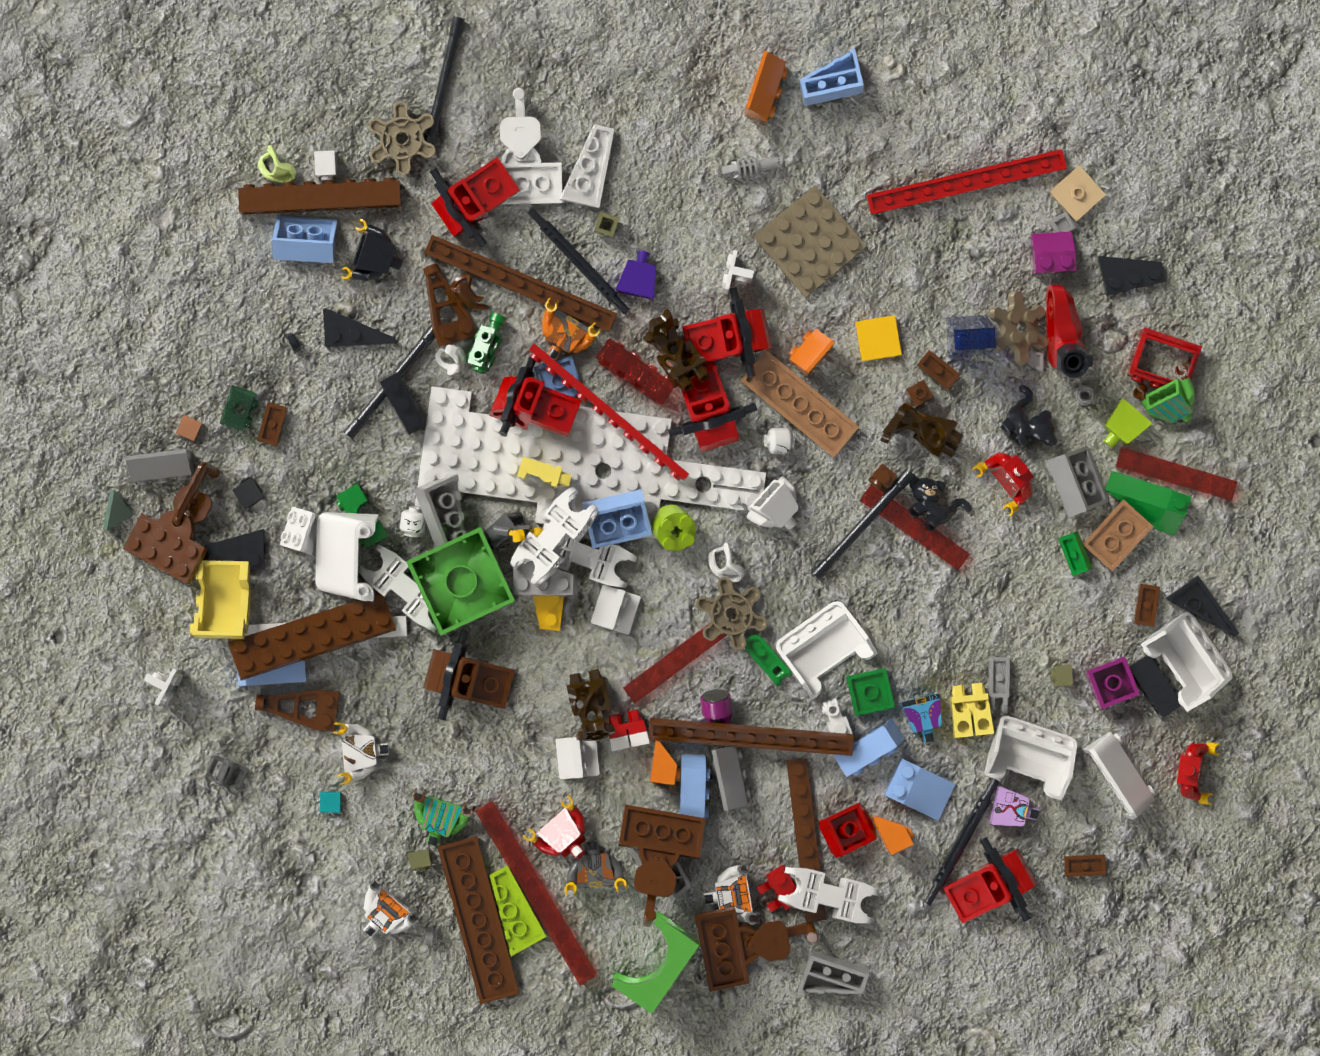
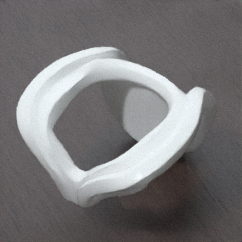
(732, 571)

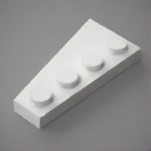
(589, 172)

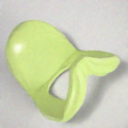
(282, 172)

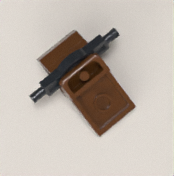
(466, 678)

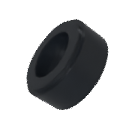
(293, 343)

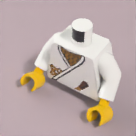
(359, 751)

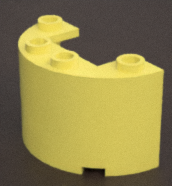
(222, 600)

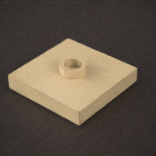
(1077, 193)

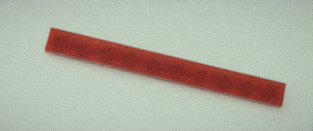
(536, 893)

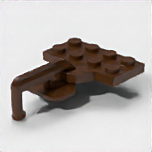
(172, 546)
(659, 841)
(726, 943)

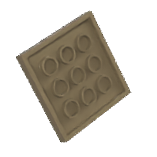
(810, 241)

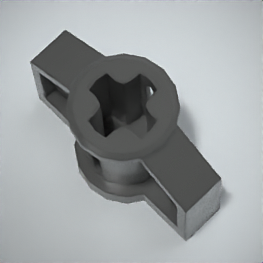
(226, 772)

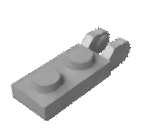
(999, 682)

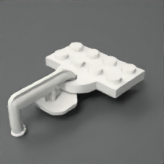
(536, 180)

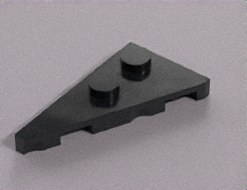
(343, 332)
(1198, 600)

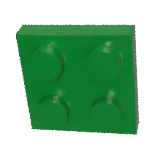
(870, 692)

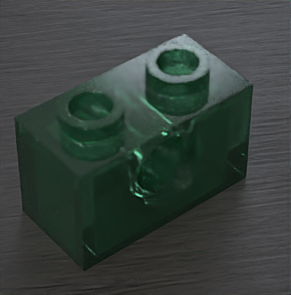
(239, 396)

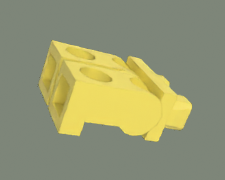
(544, 472)
(972, 705)

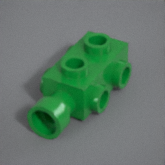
(482, 347)

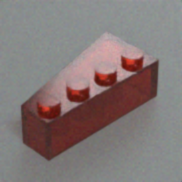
(634, 371)

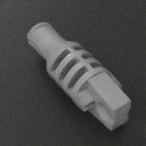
(749, 167)

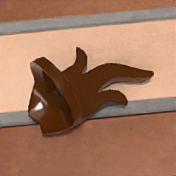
(465, 295)

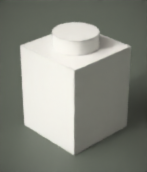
(325, 165)

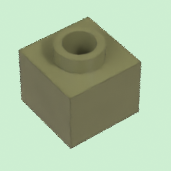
(606, 218)
(1062, 675)
(420, 860)

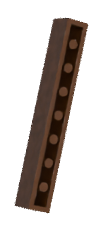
(320, 197)

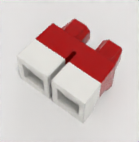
(636, 729)

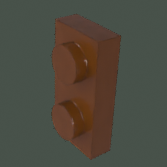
(938, 370)
(272, 424)
(1146, 605)
(1084, 865)

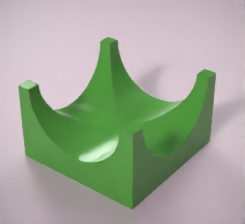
(461, 581)
(651, 988)

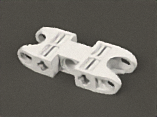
(554, 536)
(594, 559)
(400, 584)
(812, 891)

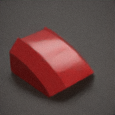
(847, 830)

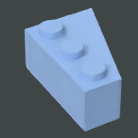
(834, 81)
(287, 674)
(871, 748)
(693, 785)

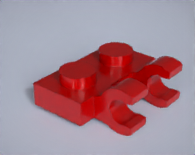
(781, 884)

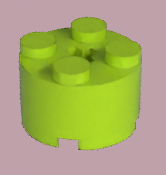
(673, 528)

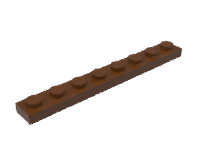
(804, 824)

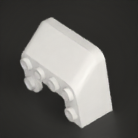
(1190, 658)
(1034, 753)

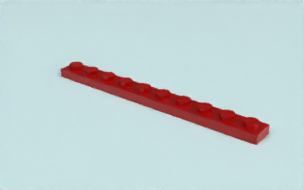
(966, 182)
(602, 408)

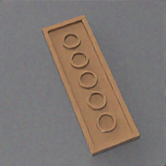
(800, 404)

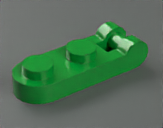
(766, 658)

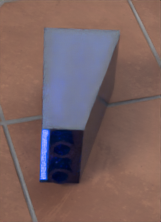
(970, 336)

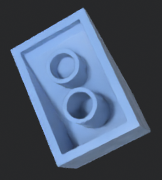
(919, 789)

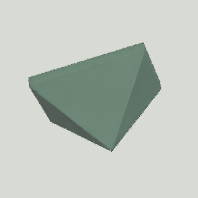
(116, 511)

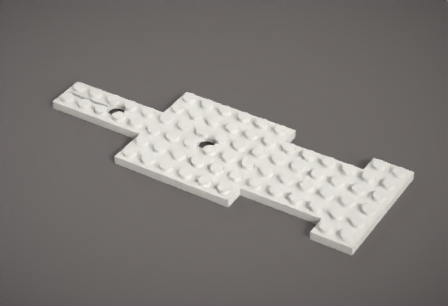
(490, 463)

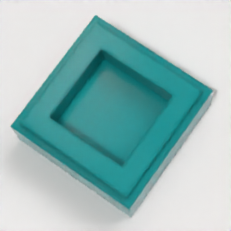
(330, 802)

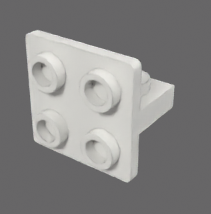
(740, 275)
(300, 530)
(615, 609)
(164, 683)
(577, 758)

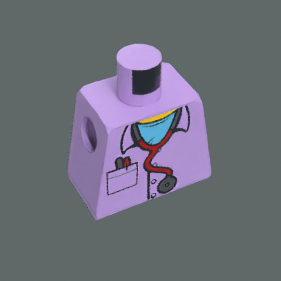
(1011, 808)

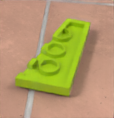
(517, 916)

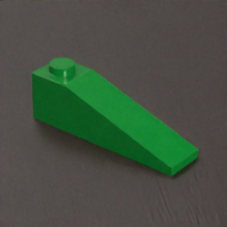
(1157, 504)

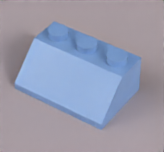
(304, 239)
(619, 519)

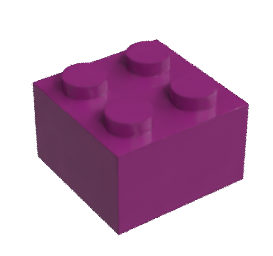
(1111, 682)

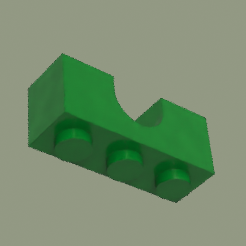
(351, 502)

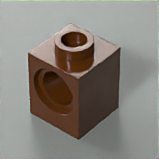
(918, 393)

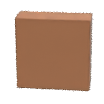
(189, 428)

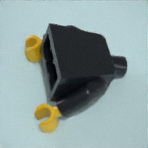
(373, 255)

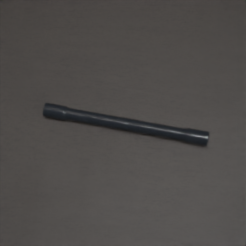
(454, 35)
(358, 422)
(900, 483)

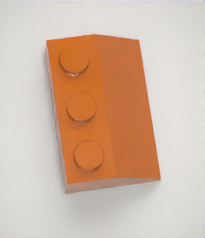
(766, 87)

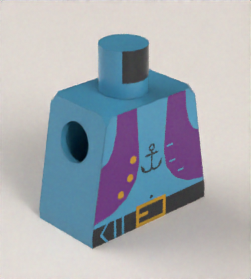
(923, 715)

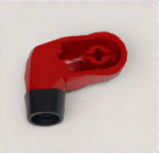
(1064, 334)

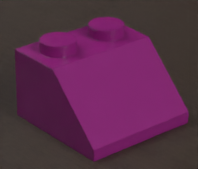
(1053, 252)

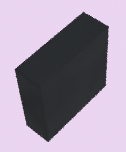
(248, 493)

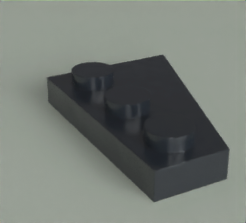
(1129, 274)

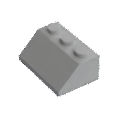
(160, 466)
(1077, 481)
(730, 777)

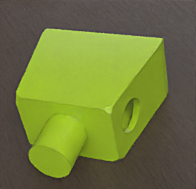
(1124, 424)

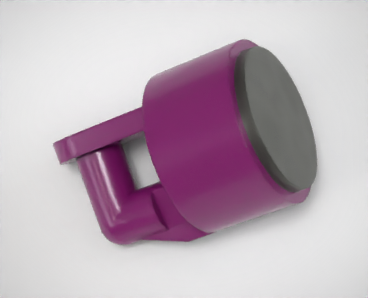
(716, 705)

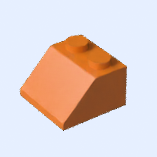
(811, 352)
(664, 766)
(894, 835)

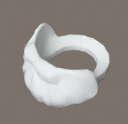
(457, 354)

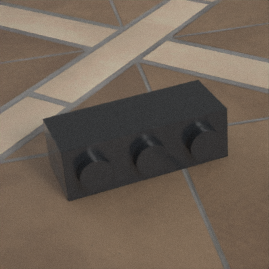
(401, 402)
(1155, 685)

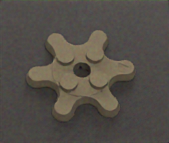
(391, 130)
(1010, 336)
(741, 605)

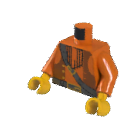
(565, 332)

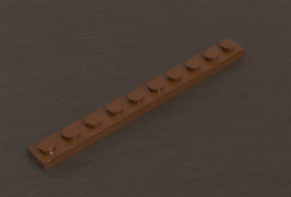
(519, 283)
(751, 736)

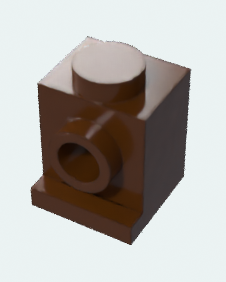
(882, 477)

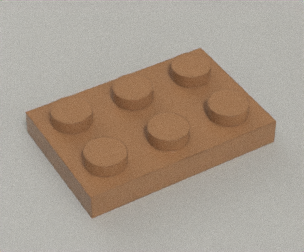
(1117, 535)

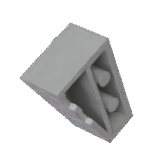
(558, 585)
(832, 975)

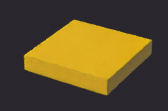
(878, 338)

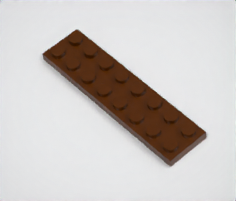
(311, 636)
(478, 920)

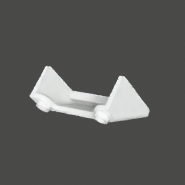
(338, 553)
(822, 645)
(1121, 774)

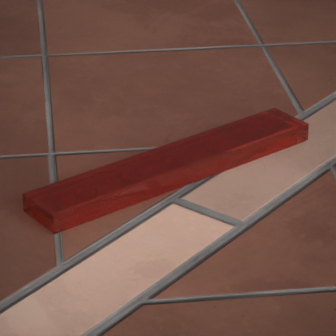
(1176, 474)
(933, 540)
(669, 665)

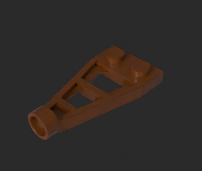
(450, 332)
(326, 709)

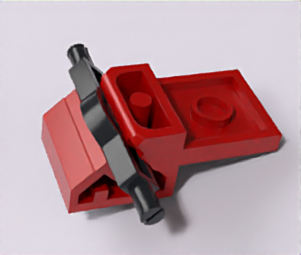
(472, 198)
(731, 334)
(528, 401)
(710, 413)
(992, 885)

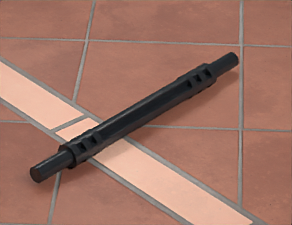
(578, 260)
(961, 841)

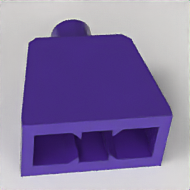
(638, 277)

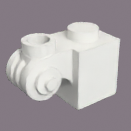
(836, 722)

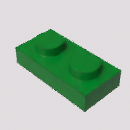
(1075, 553)

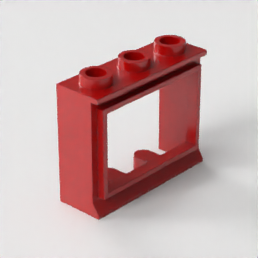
(1158, 381)

